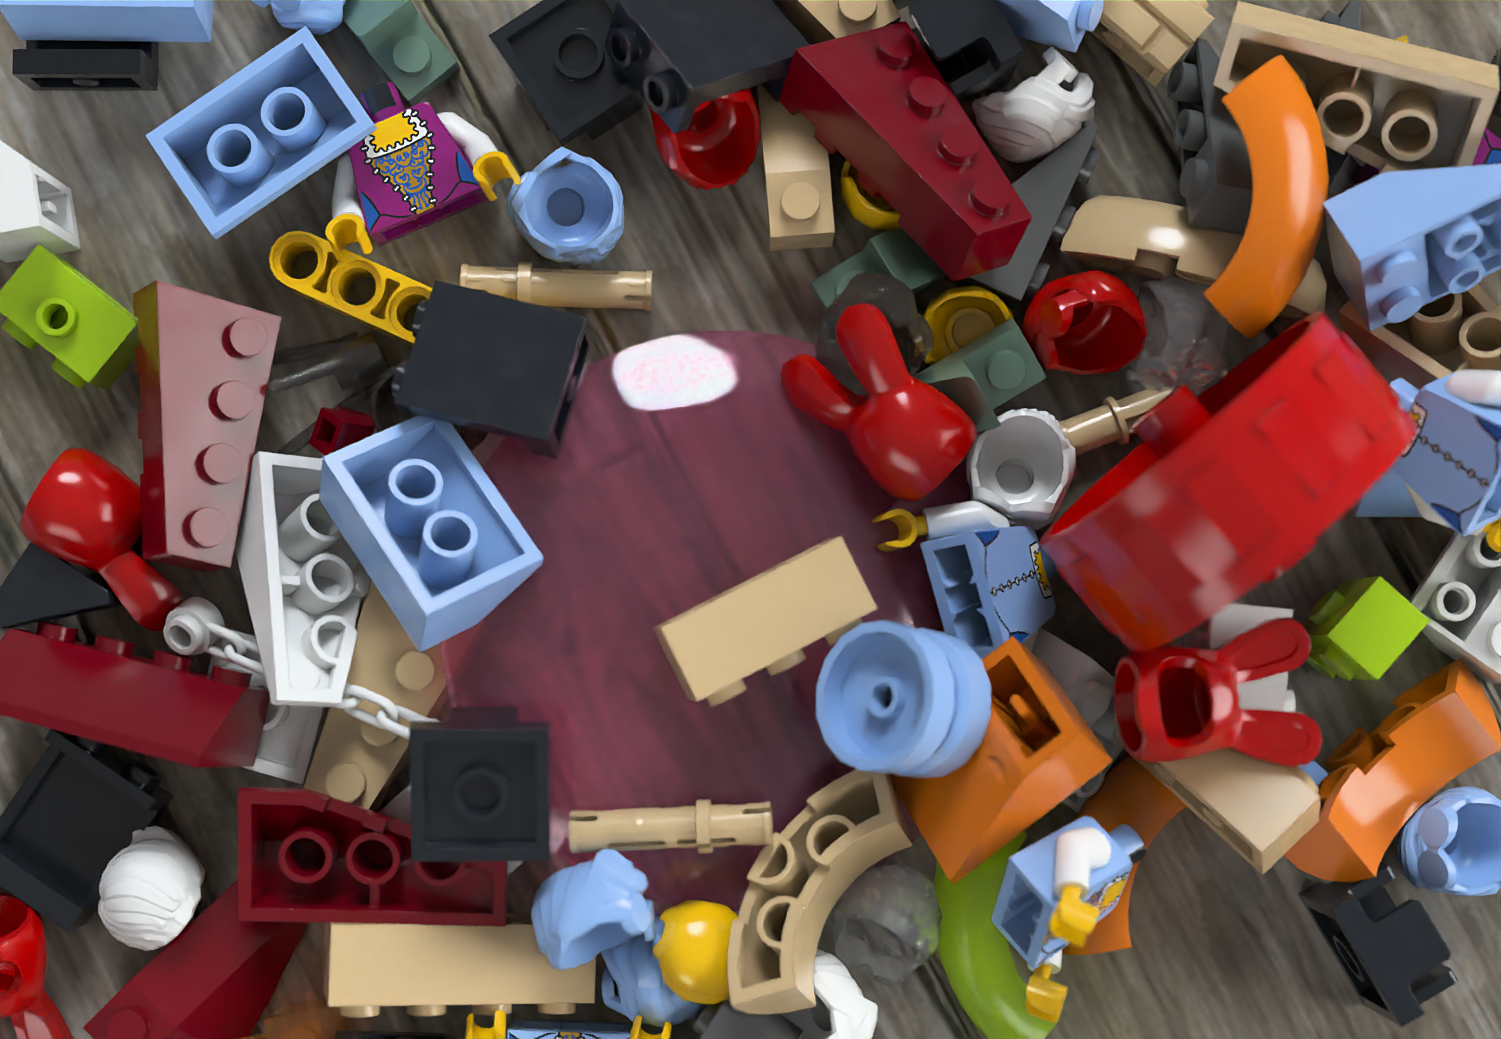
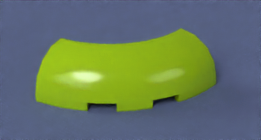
(978, 954)

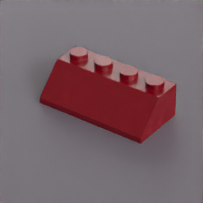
(130, 699)

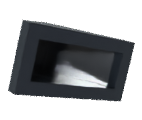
(50, 590)

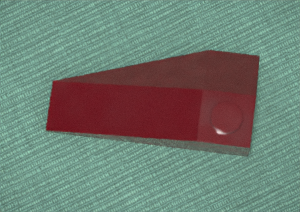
(345, 864)
(205, 980)

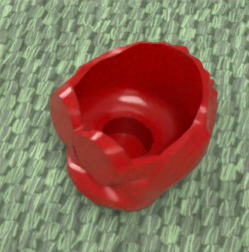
(717, 143)
(1085, 324)

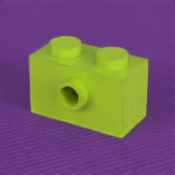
(70, 318)
(1361, 629)

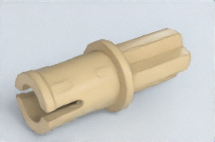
(1110, 421)

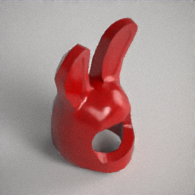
(902, 428)
(93, 518)
(1187, 699)
(23, 973)

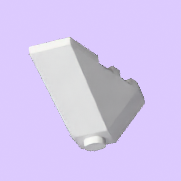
(298, 581)

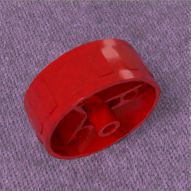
(1230, 485)

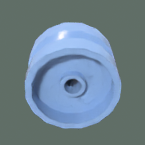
(903, 700)

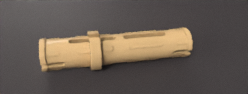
(563, 286)
(675, 827)

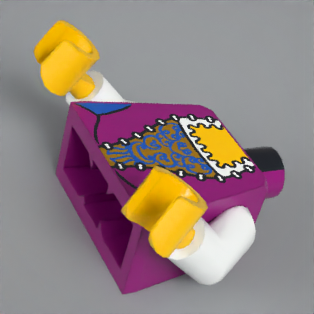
(410, 172)

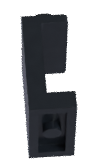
(700, 51)
(87, 65)
(495, 365)
(71, 823)

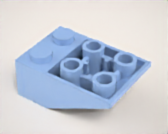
(1414, 238)

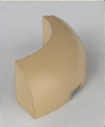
(1157, 239)
(798, 884)

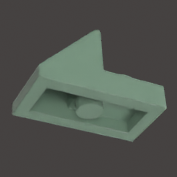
(400, 45)
(886, 253)
(986, 373)

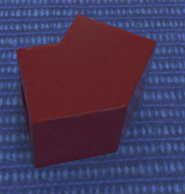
(340, 428)

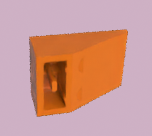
(1024, 767)

